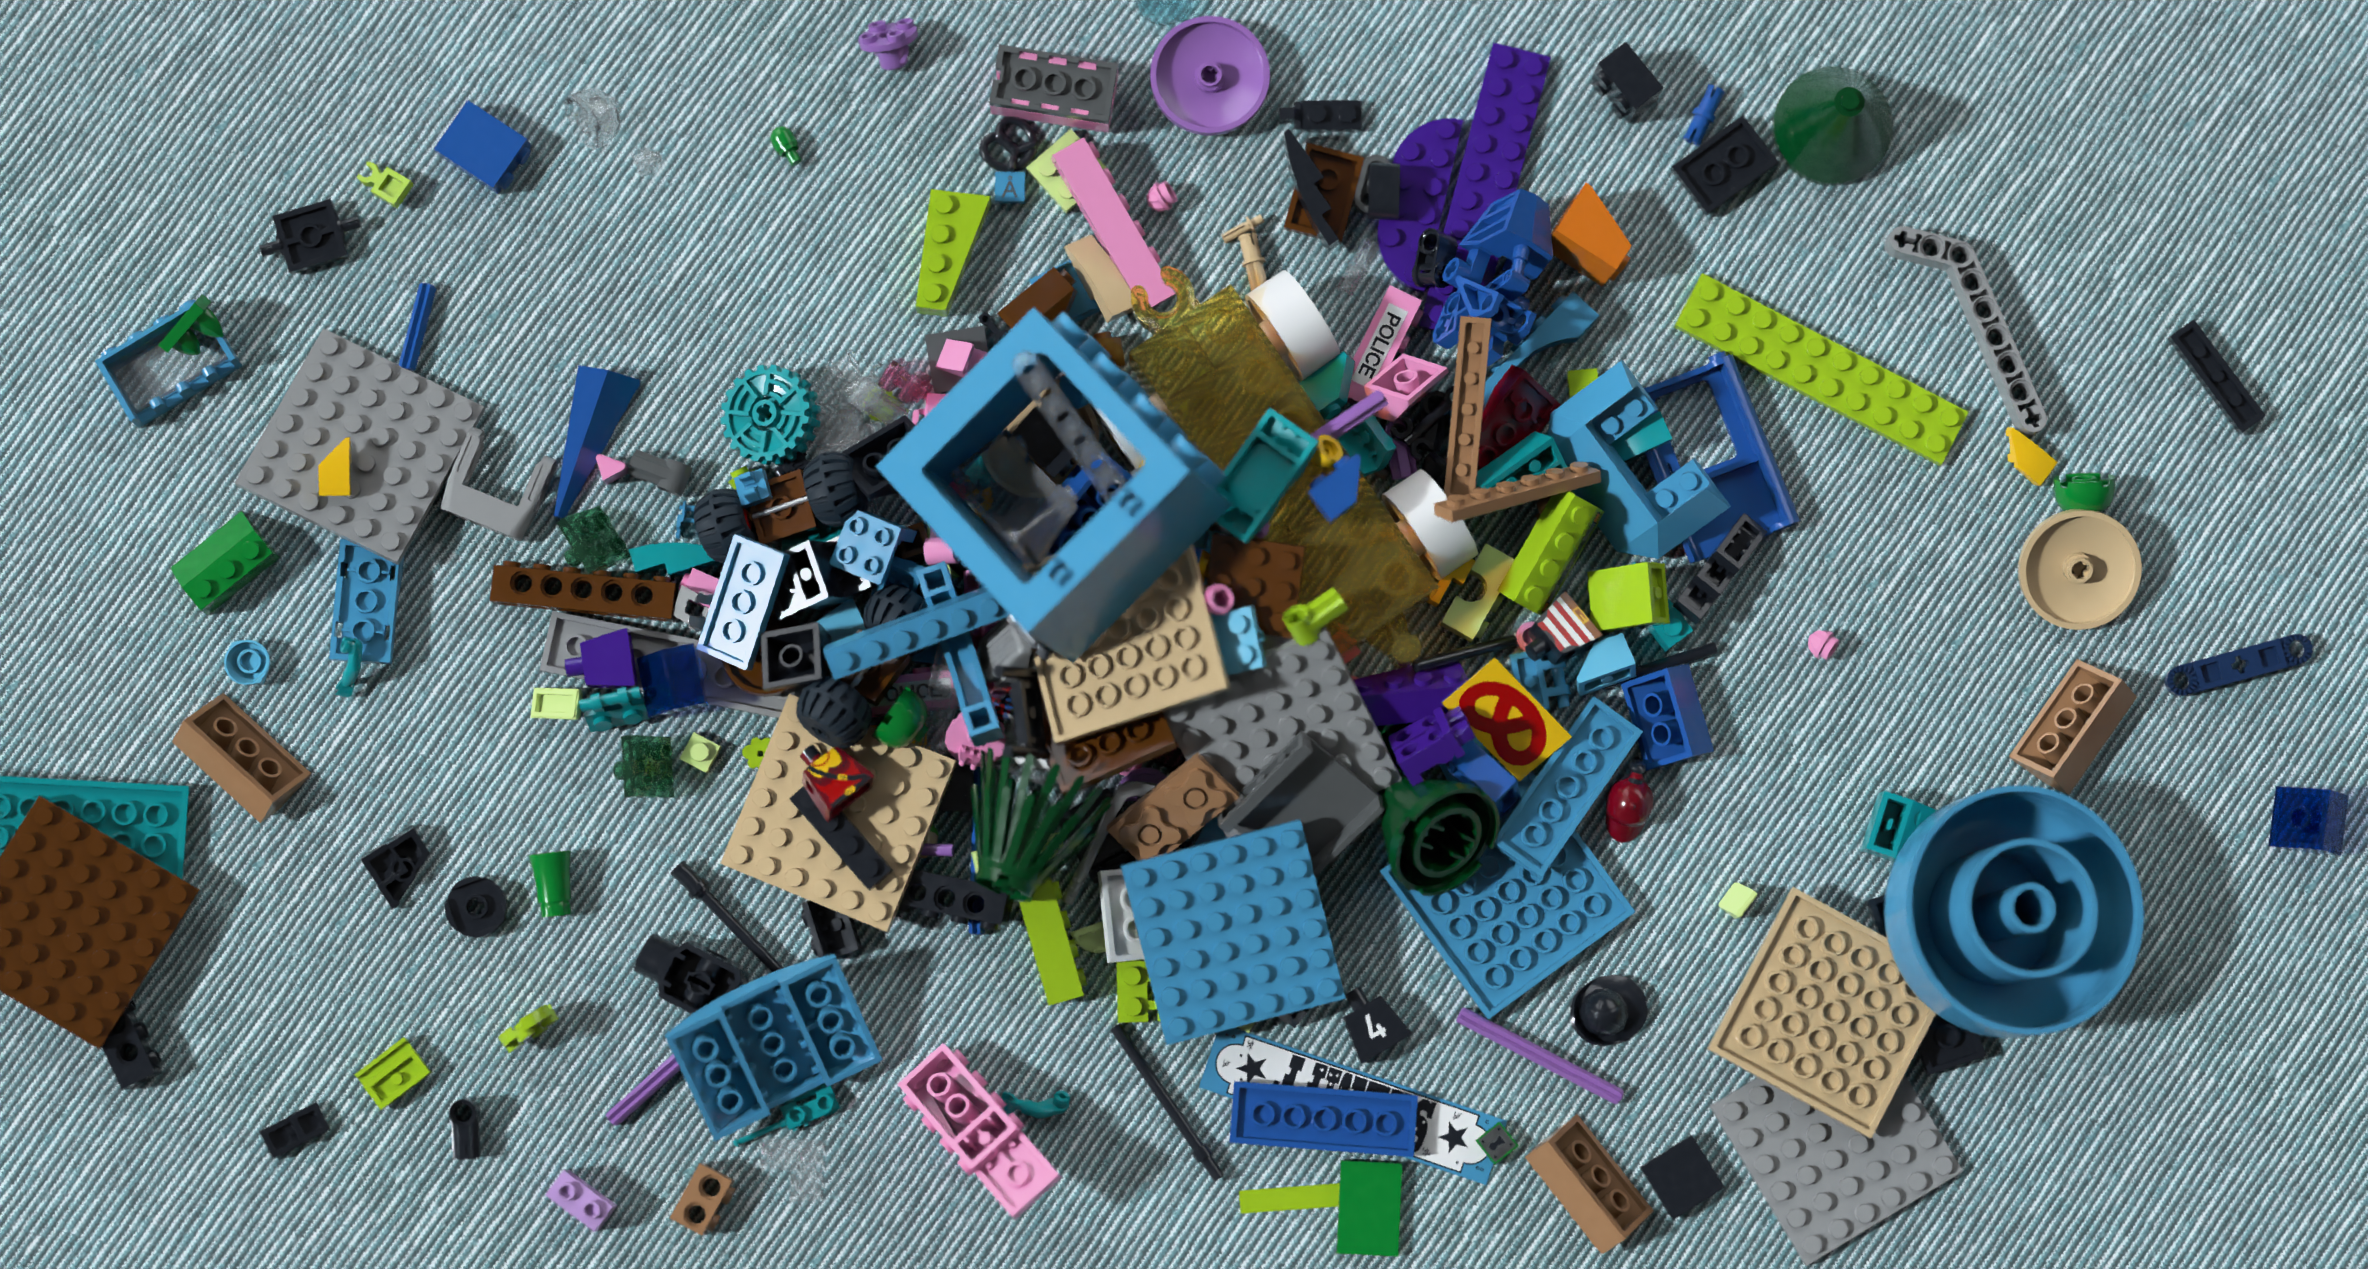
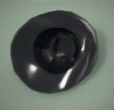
(1608, 1010)

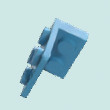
(869, 545)

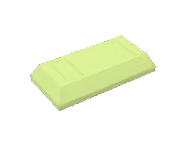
(556, 703)

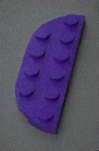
(1425, 173)

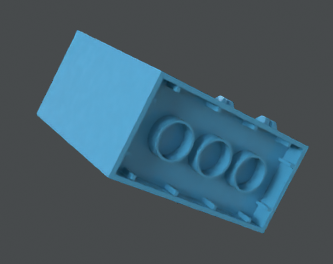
(1119, 547)

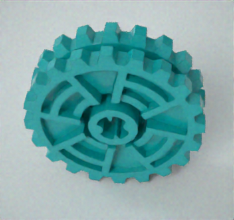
(792, 418)

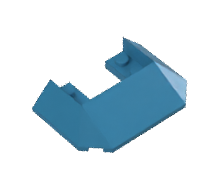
(1633, 518)

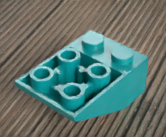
(1892, 824)

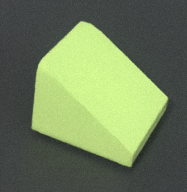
(1737, 900)

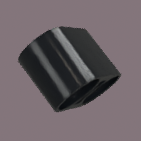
(1383, 191)

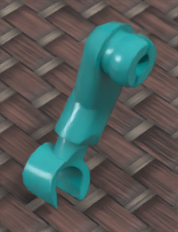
(350, 674)
(1039, 1110)

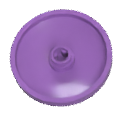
(1209, 75)

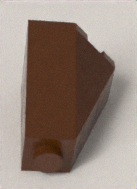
(1048, 295)

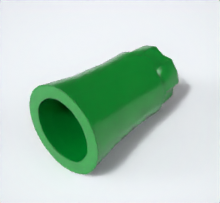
(552, 882)

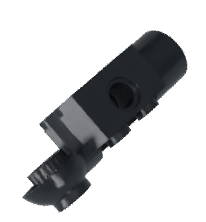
(688, 973)

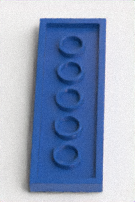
(1323, 1119)

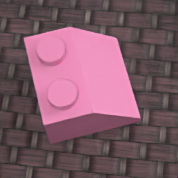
(1405, 384)

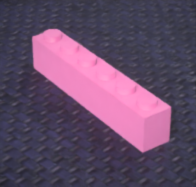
(1110, 220)

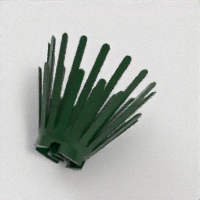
(1011, 842)

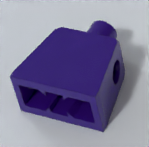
(606, 661)

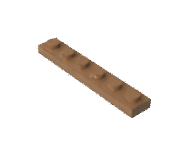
(1467, 405)
(1514, 493)

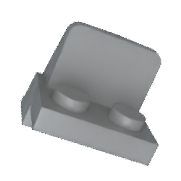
(1003, 647)

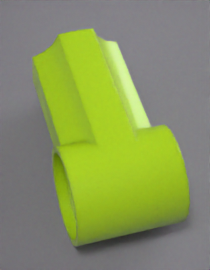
(1307, 620)

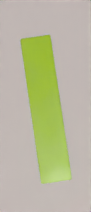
(1289, 1198)

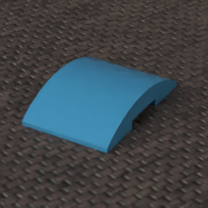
(771, 1043)

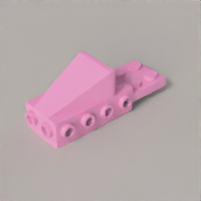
(978, 1129)

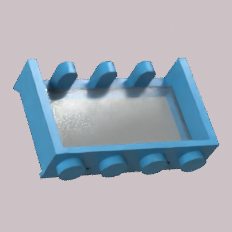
(155, 381)

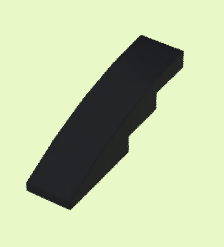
(1306, 180)
(1719, 568)

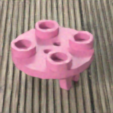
(962, 747)

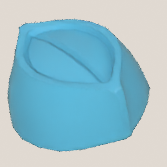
(247, 662)

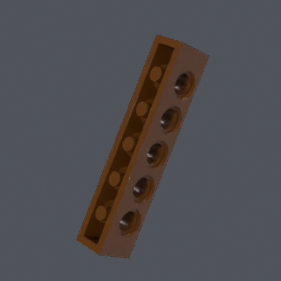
(505, 592)

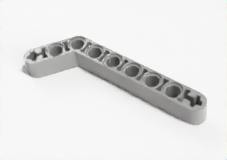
(1980, 326)

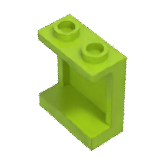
(1628, 596)

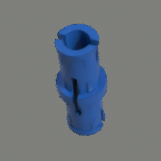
(1703, 115)

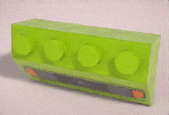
(1550, 551)

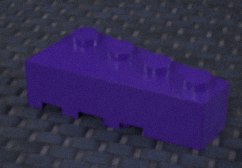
(1409, 695)

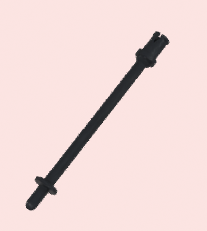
(700, 891)

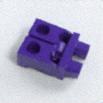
(1431, 742)

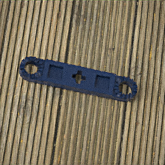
(2218, 669)

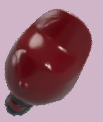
(1629, 803)

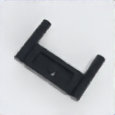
(1027, 712)

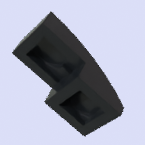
(294, 1130)

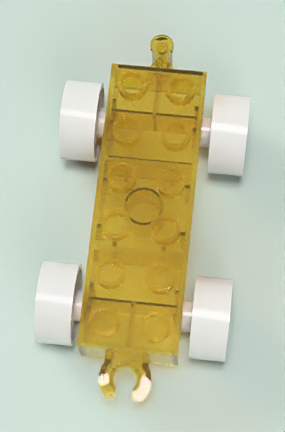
(1216, 379)

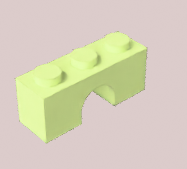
(1468, 618)

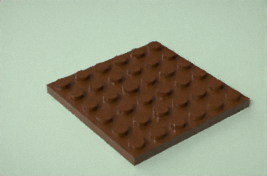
(81, 921)

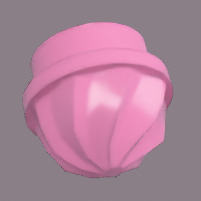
(1161, 196)
(1219, 599)
(1822, 644)

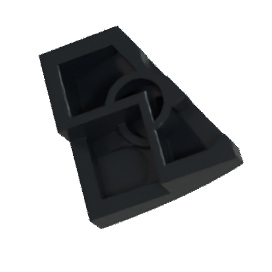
(396, 863)

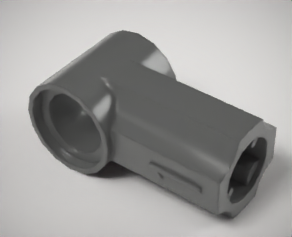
(667, 475)

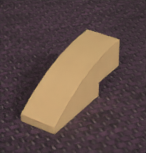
(1100, 277)

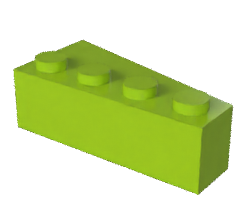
(949, 239)
(1051, 945)

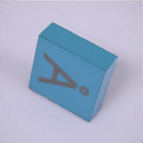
(1010, 187)

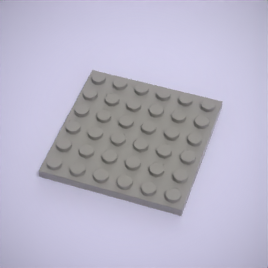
(401, 445)
(1269, 706)
(1825, 1176)

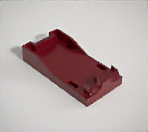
(1513, 413)

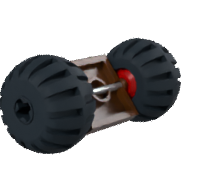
(799, 500)
(840, 708)

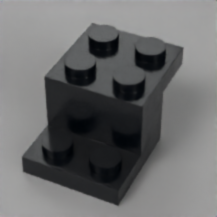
(814, 582)

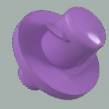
(889, 42)

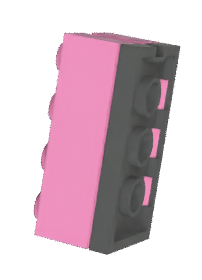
(1054, 88)

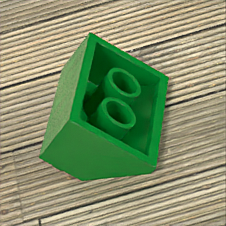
(224, 563)

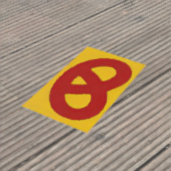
(1508, 719)

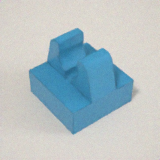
(753, 488)

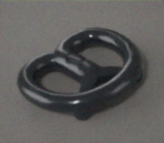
(1010, 146)

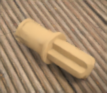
(1252, 259)

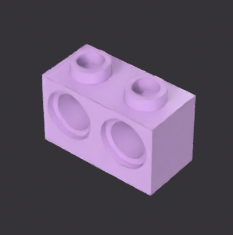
(581, 1200)

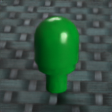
(785, 144)

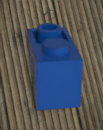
(1338, 491)

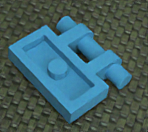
(1531, 677)

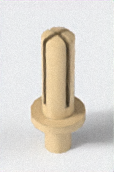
(1242, 228)

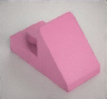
(959, 357)

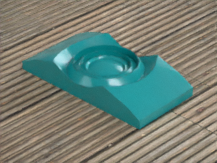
(1263, 473)

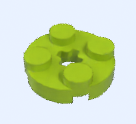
(529, 1026)

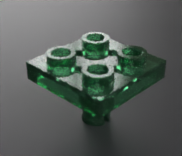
(592, 540)
(646, 767)

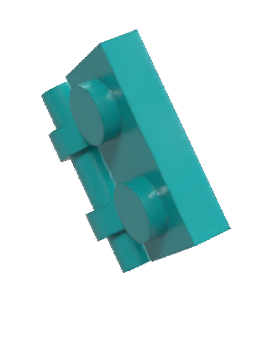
(614, 709)

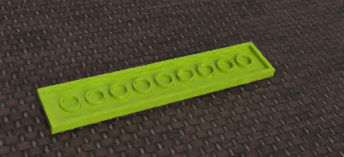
(1821, 369)

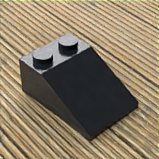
(871, 451)

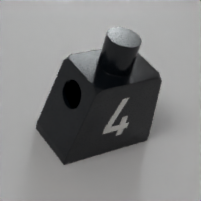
(1372, 1025)

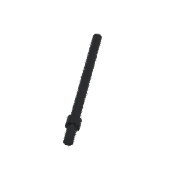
(1202, 1152)

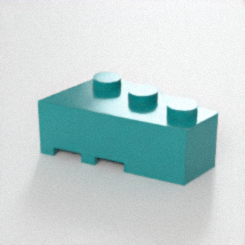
(1528, 457)

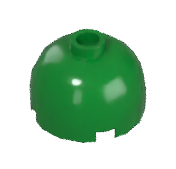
(2084, 491)
(903, 721)

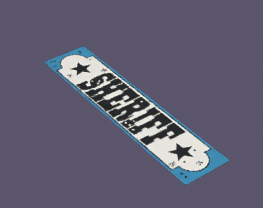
(1443, 1129)

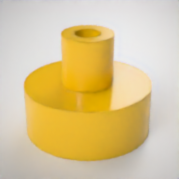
(1328, 452)

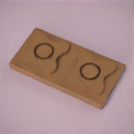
(1173, 809)

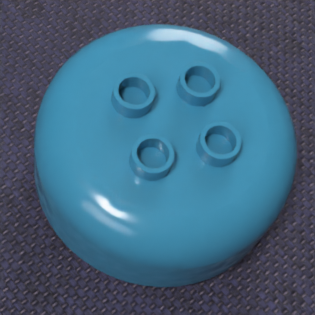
(2014, 912)

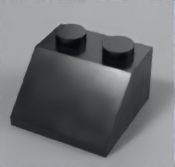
(794, 656)

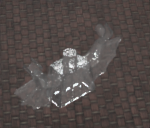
(840, 421)

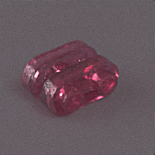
(912, 387)

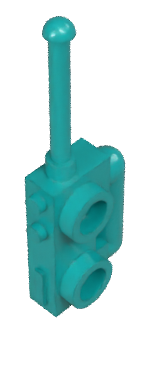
(795, 1115)

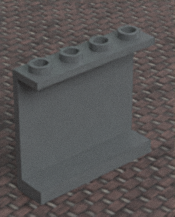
(1311, 787)

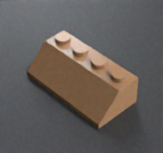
(2073, 726)
(241, 757)
(1589, 1184)

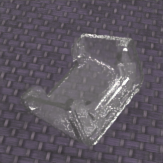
(1015, 497)

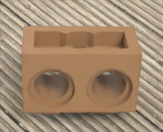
(696, 1195)

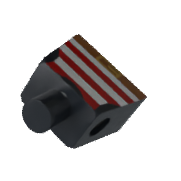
(1561, 632)

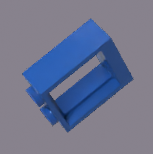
(1484, 772)

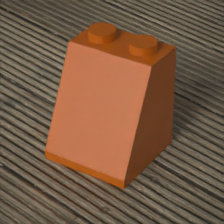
(1590, 238)

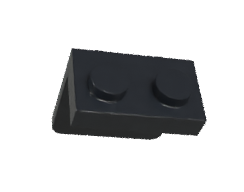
(1045, 443)

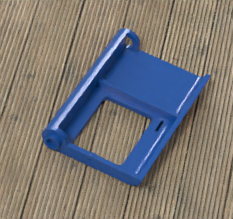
(1747, 481)

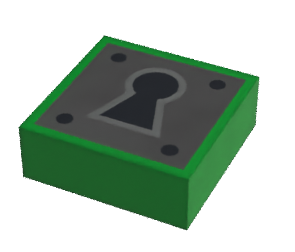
(1496, 1143)

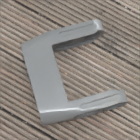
(485, 509)

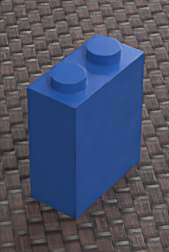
(483, 147)

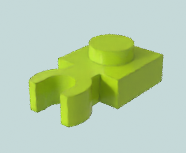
(387, 185)

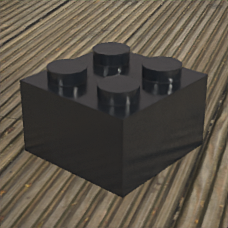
(1626, 83)

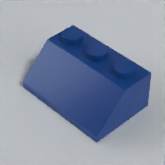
(1669, 716)

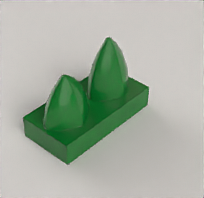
(201, 320)

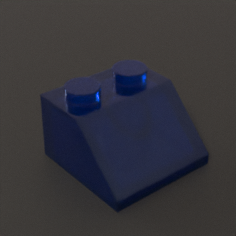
(672, 680)
(2308, 820)

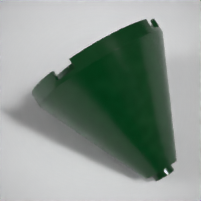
(1832, 126)
(1437, 832)

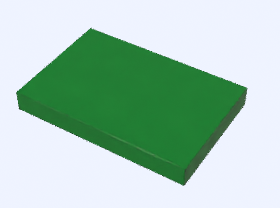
(1369, 1208)

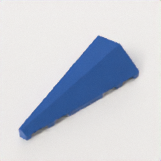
(596, 409)

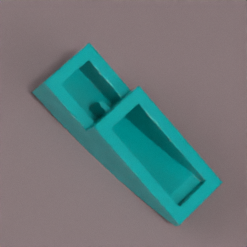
(1643, 437)
(675, 557)

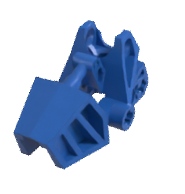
(1511, 228)

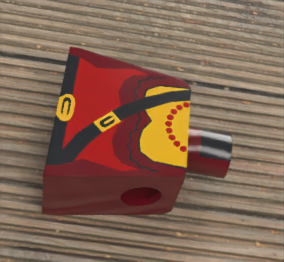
(834, 780)

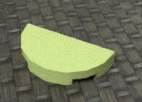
(1090, 938)

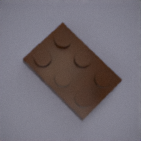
(1339, 185)

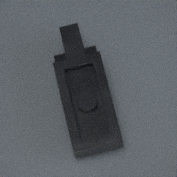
(1324, 116)

